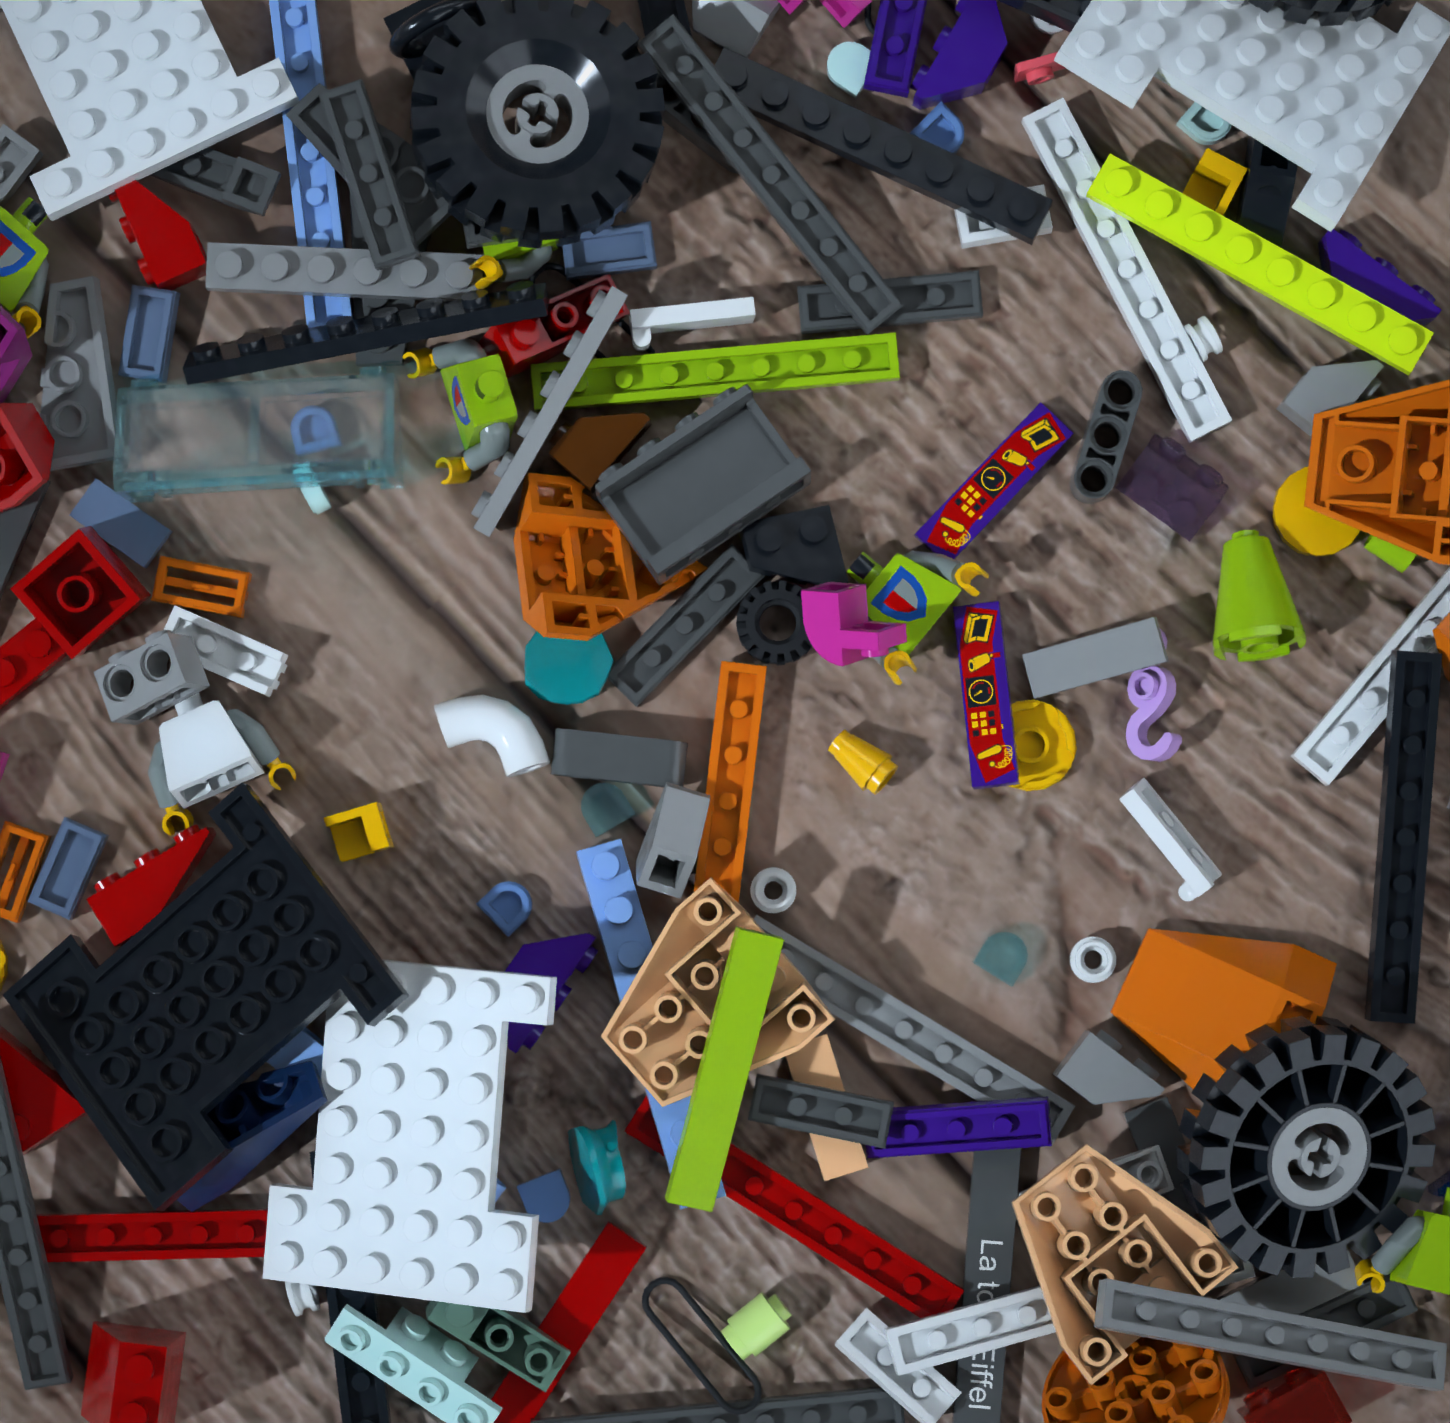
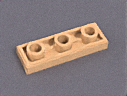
(817, 1066)

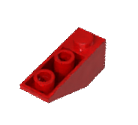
(165, 238)
(546, 336)
(135, 899)

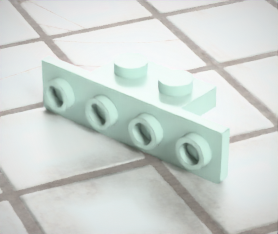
(415, 1362)

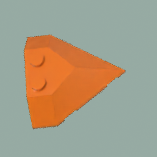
(577, 564)

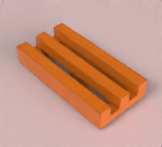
(239, 594)
(32, 870)

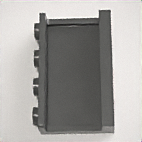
(701, 483)

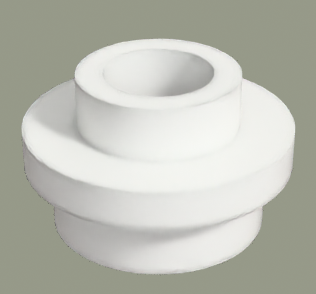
(788, 890)
(1107, 963)

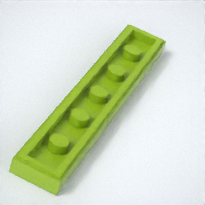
(724, 1069)

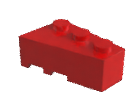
(37, 1094)

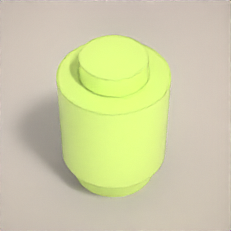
(757, 1325)

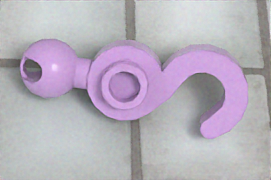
(1152, 692)

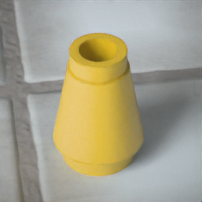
(863, 761)

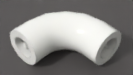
(498, 724)

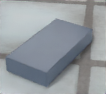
(611, 252)
(149, 333)
(121, 523)
(68, 868)

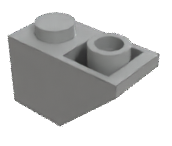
(1329, 388)
(672, 840)
(1103, 1075)

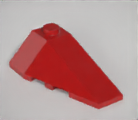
(24, 453)

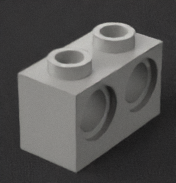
(153, 686)

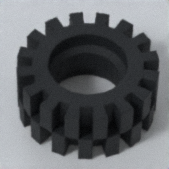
(749, 629)

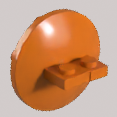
(1151, 1385)

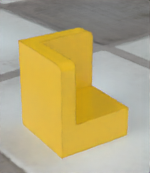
(1214, 181)
(359, 831)

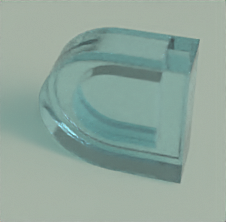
(605, 807)
(1002, 956)

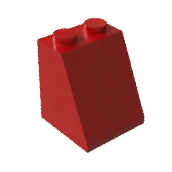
(132, 1374)

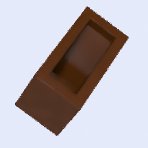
(596, 444)

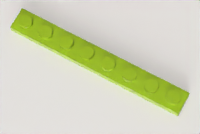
(714, 370)

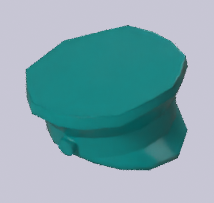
(566, 668)
(597, 1165)

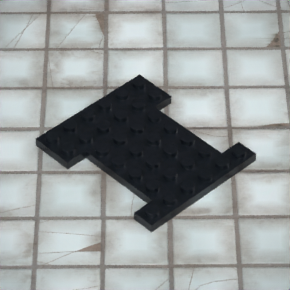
(200, 999)

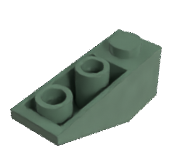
(503, 1338)

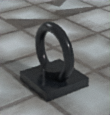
(417, 24)

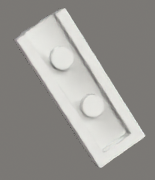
(688, 317)
(230, 652)
(1171, 839)
(922, 1393)

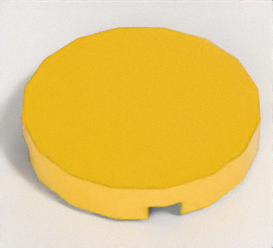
(1304, 528)
(1043, 744)

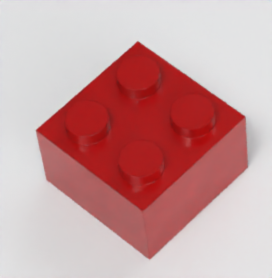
(80, 591)

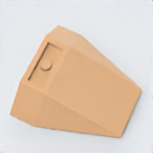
(672, 999)
(1103, 1223)

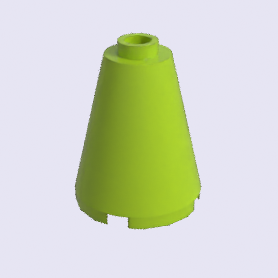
(1254, 602)

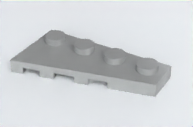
(78, 376)

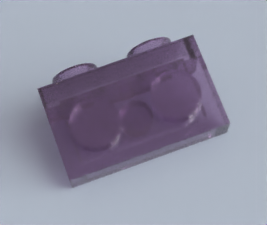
(1173, 486)

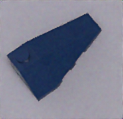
(255, 1122)

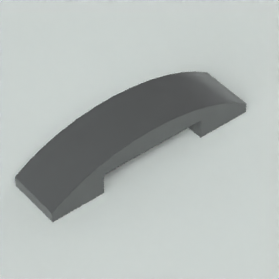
(224, 179)

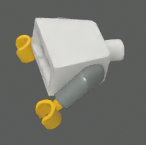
(206, 754)

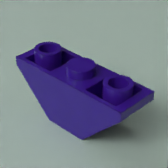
(965, 56)
(1376, 278)
(549, 958)

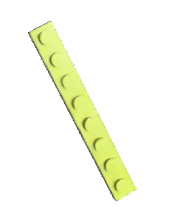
(1259, 264)

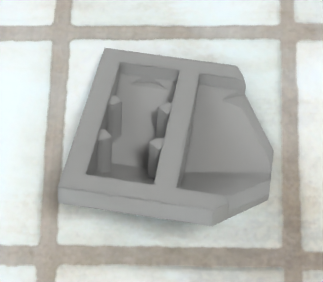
(733, 22)

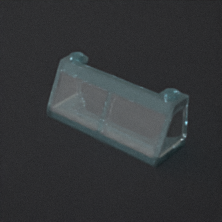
(258, 435)

